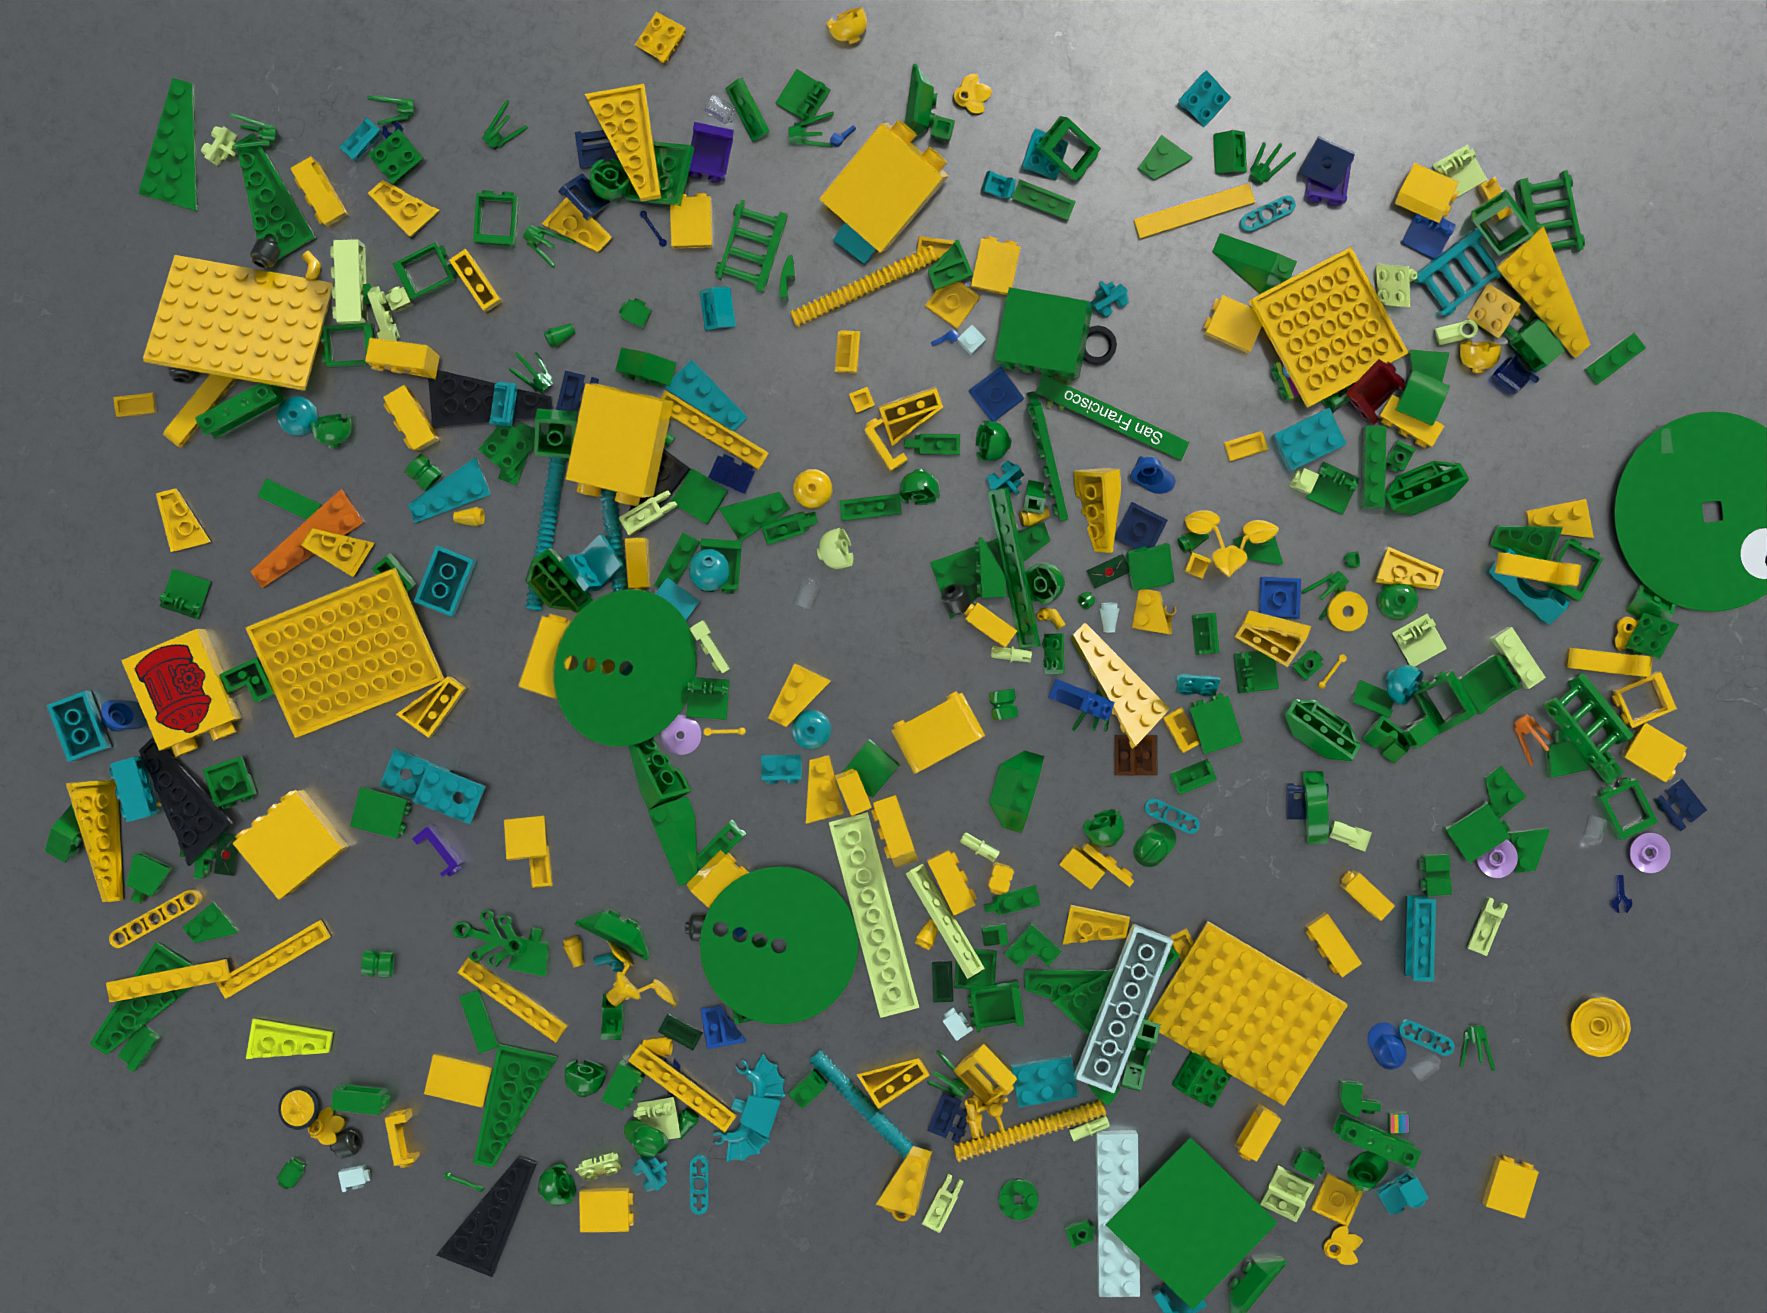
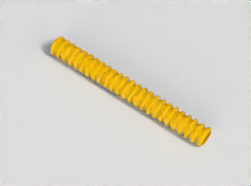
(864, 285)
(1029, 1130)

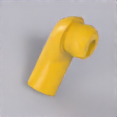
(314, 266)
(1050, 614)

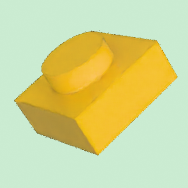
(861, 399)

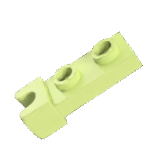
(384, 318)
(701, 633)
(1486, 926)

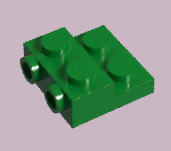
(229, 782)

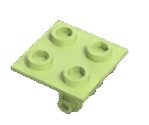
(1462, 168)
(1394, 284)
(1419, 640)
(660, 1115)
(608, 1166)

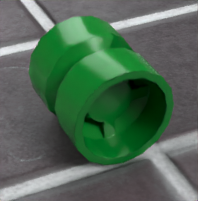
(423, 472)
(1003, 704)
(377, 964)

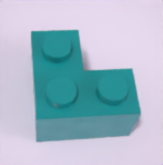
(1402, 1192)

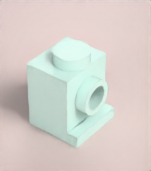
(956, 1023)
(354, 1177)

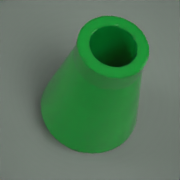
(559, 334)
(1190, 541)
(687, 1121)

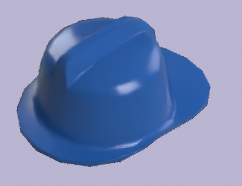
(1152, 475)
(122, 715)
(1387, 1046)

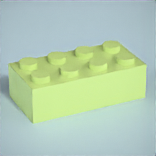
(349, 277)

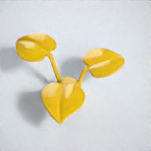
(1230, 558)
(624, 989)

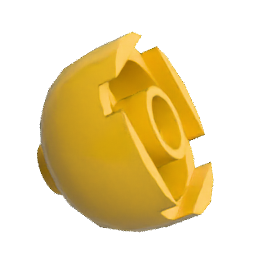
(848, 25)
(1479, 355)
(812, 489)

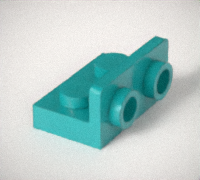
(781, 768)

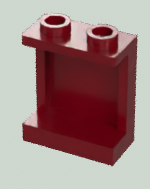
(1374, 389)

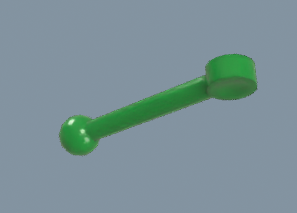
(447, 1176)

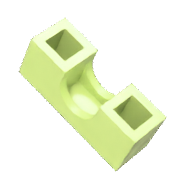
(1516, 653)

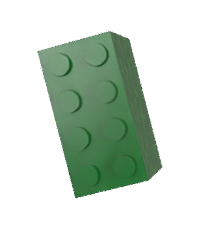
(1043, 333)

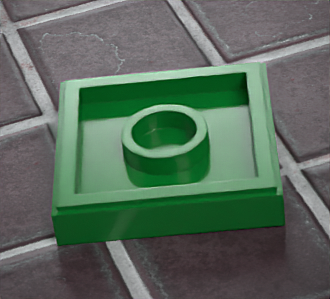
(984, 977)

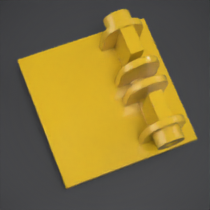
(660, 37)
(1494, 310)

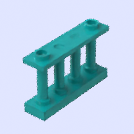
(1441, 264)
(1420, 938)

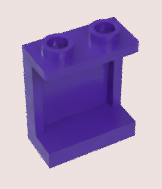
(711, 151)
(1317, 191)
(443, 848)

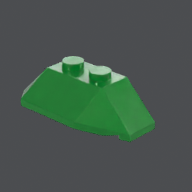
(920, 103)
(1426, 487)
(555, 583)
(1322, 730)
(1015, 789)
(617, 930)
(1253, 1282)

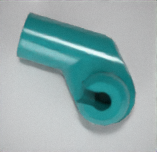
(609, 959)

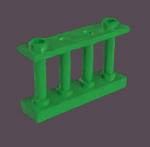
(1530, 209)
(765, 261)
(239, 409)
(1600, 708)
(1376, 1141)

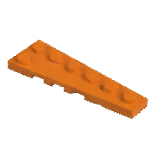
(334, 516)

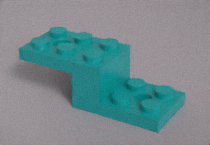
(432, 786)

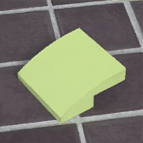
(1287, 1193)

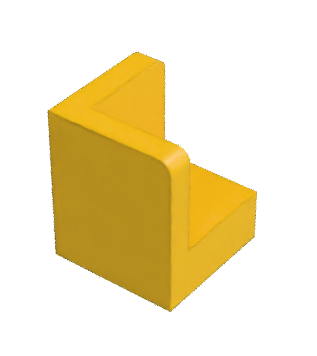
(1196, 565)

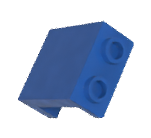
(1073, 697)

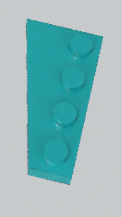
(701, 392)
(454, 491)

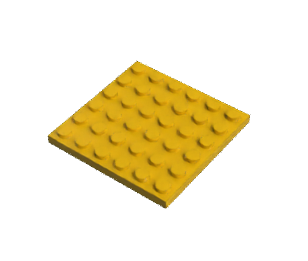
(1328, 326)

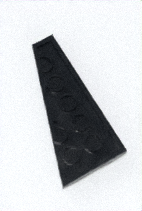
(468, 401)
(187, 806)
(486, 1230)

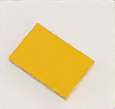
(458, 1080)

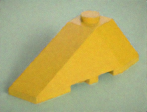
(1100, 498)

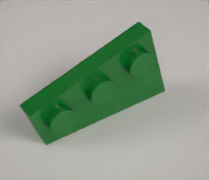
(748, 515)
(1527, 540)

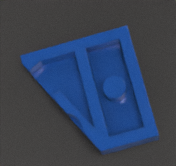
(719, 1028)

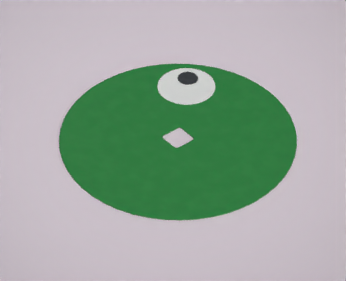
(1663, 519)

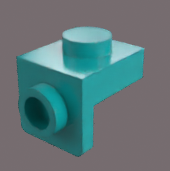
(998, 185)

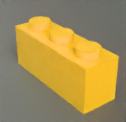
(475, 280)
(1407, 426)
(952, 882)
(1332, 945)

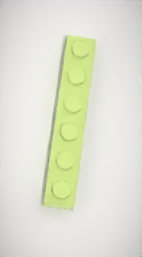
(945, 921)

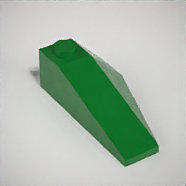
(1253, 263)
(655, 775)
(677, 834)

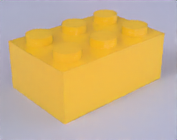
(410, 419)

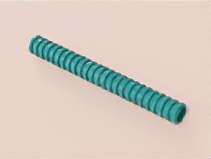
(548, 519)
(614, 536)
(861, 1104)

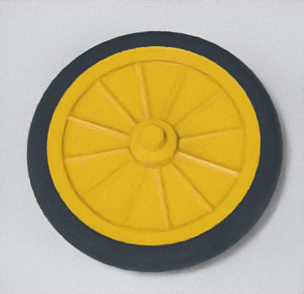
(298, 1108)

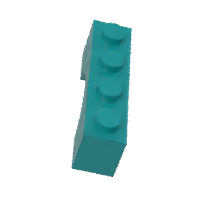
(1545, 603)

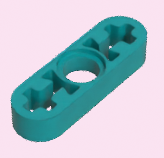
(1251, 215)
(1183, 827)
(1437, 1048)
(704, 1199)

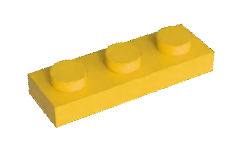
(1109, 863)

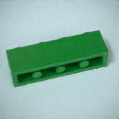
(1373, 467)

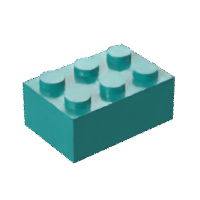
(1309, 439)
(445, 581)
(79, 726)
(134, 789)
(1044, 1080)

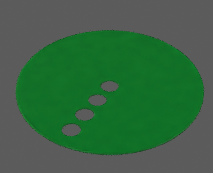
(663, 659)
(817, 955)

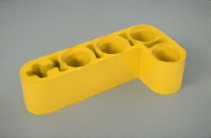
(1538, 569)
(1610, 662)

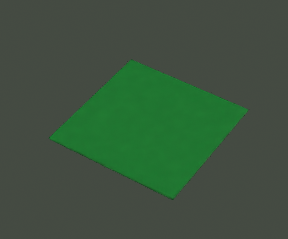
(1191, 1223)

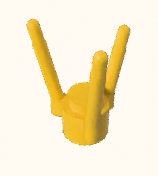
(995, 1110)

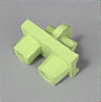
(221, 146)

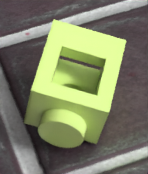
(398, 299)
(1304, 480)

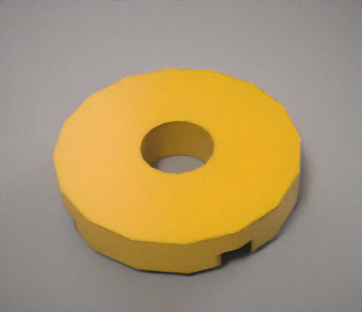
(1358, 615)

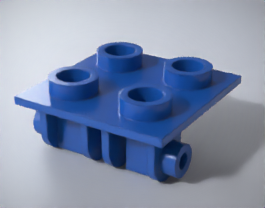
(1428, 235)

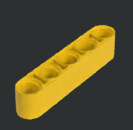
(203, 400)
(146, 922)

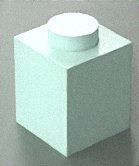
(971, 339)

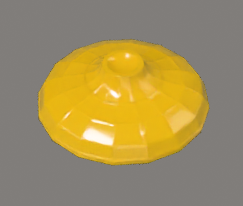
(1600, 1027)

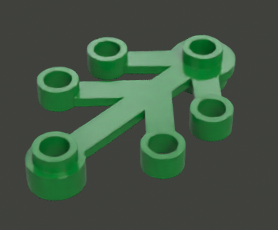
(494, 939)

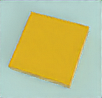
(953, 303)
(525, 838)
(1336, 1199)

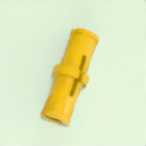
(974, 1118)

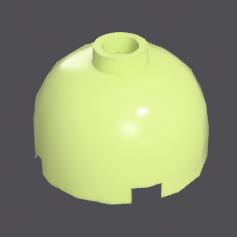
(834, 549)

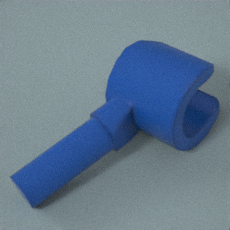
(837, 140)
(952, 335)

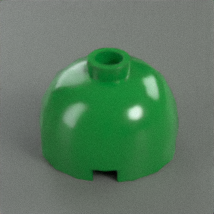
(609, 179)
(332, 429)
(993, 441)
(919, 487)
(1045, 582)
(1397, 601)
(1105, 829)
(584, 1078)
(556, 1186)

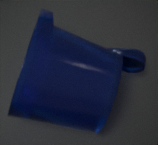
(1513, 374)

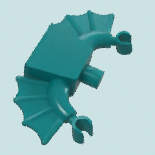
(757, 1112)

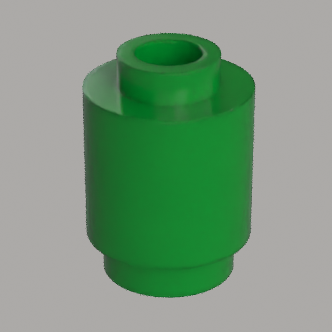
(290, 1173)

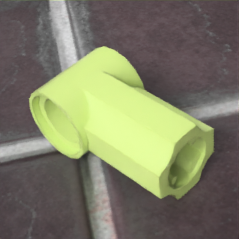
(1454, 332)
(1354, 837)

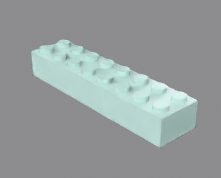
(1123, 1008)
(1115, 1185)

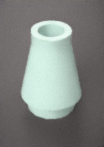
(1109, 616)

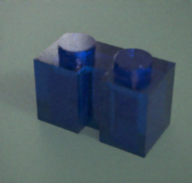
(731, 474)

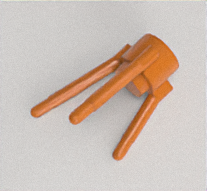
(1526, 725)

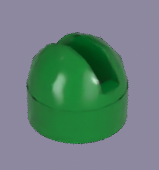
(1353, 559)
(1086, 600)

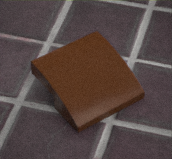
(1140, 759)

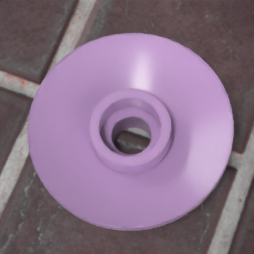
(691, 738)
(1659, 855)
(1504, 865)

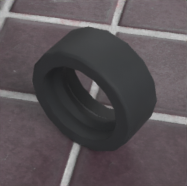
(1112, 345)

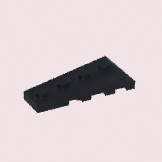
(669, 477)

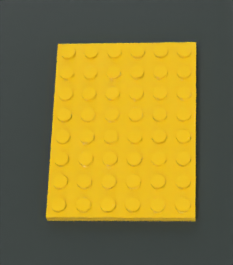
(239, 322)
(345, 652)
(1246, 1013)

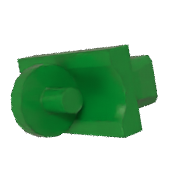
(1610, 769)

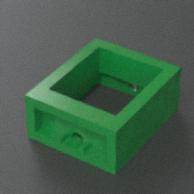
(1054, 135)
(1494, 206)
(495, 240)
(406, 280)
(326, 338)
(1591, 554)
(1430, 708)
(1635, 827)
(360, 1099)

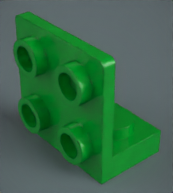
(1201, 1080)

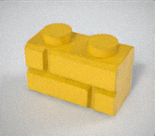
(1000, 878)

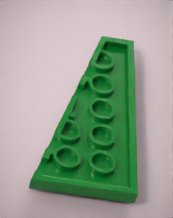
(172, 159)
(270, 202)
(1045, 450)
(961, 566)
(1056, 982)
(1085, 1001)
(133, 1013)
(512, 1088)

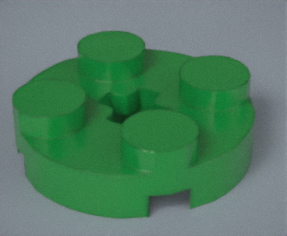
(1018, 1211)

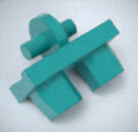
(1108, 294)
(1009, 479)
(653, 1171)

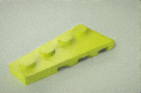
(283, 1039)

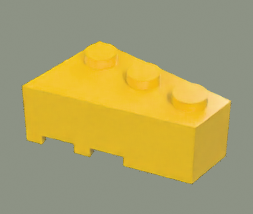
(433, 707)
(893, 1081)

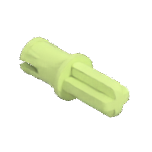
(1011, 654)
(979, 847)
(1089, 1128)

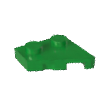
(1163, 158)
(950, 268)
(1261, 552)
(1503, 791)
(1529, 848)
(209, 925)

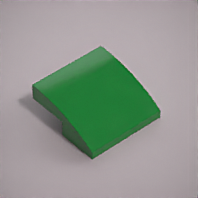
(787, 274)
(1422, 398)
(699, 496)
(1150, 567)
(873, 767)

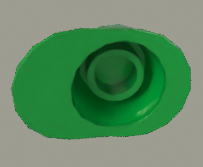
(1154, 844)
(645, 1139)
(1367, 1171)

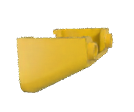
(938, 732)

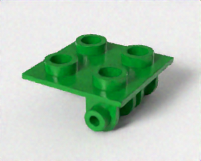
(803, 95)
(395, 156)
(506, 448)
(1333, 488)
(184, 594)
(1651, 636)
(1053, 653)
(1255, 672)
(708, 698)

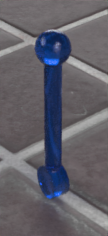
(662, 242)

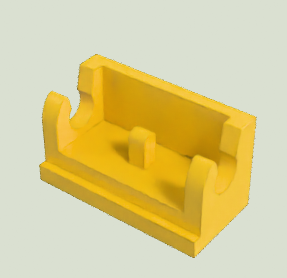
(1488, 191)
(847, 351)
(1181, 730)
(853, 791)
(1082, 866)

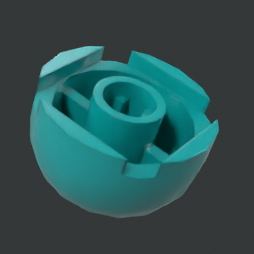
(295, 415)
(709, 569)
(1403, 683)
(811, 729)

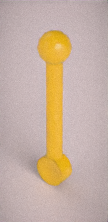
(1342, 658)
(741, 731)

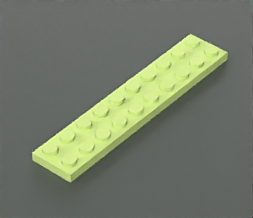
(874, 914)

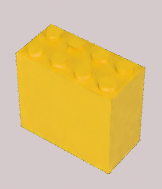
(540, 663)
(290, 843)

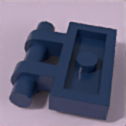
(571, 391)
(1685, 800)
(944, 1116)

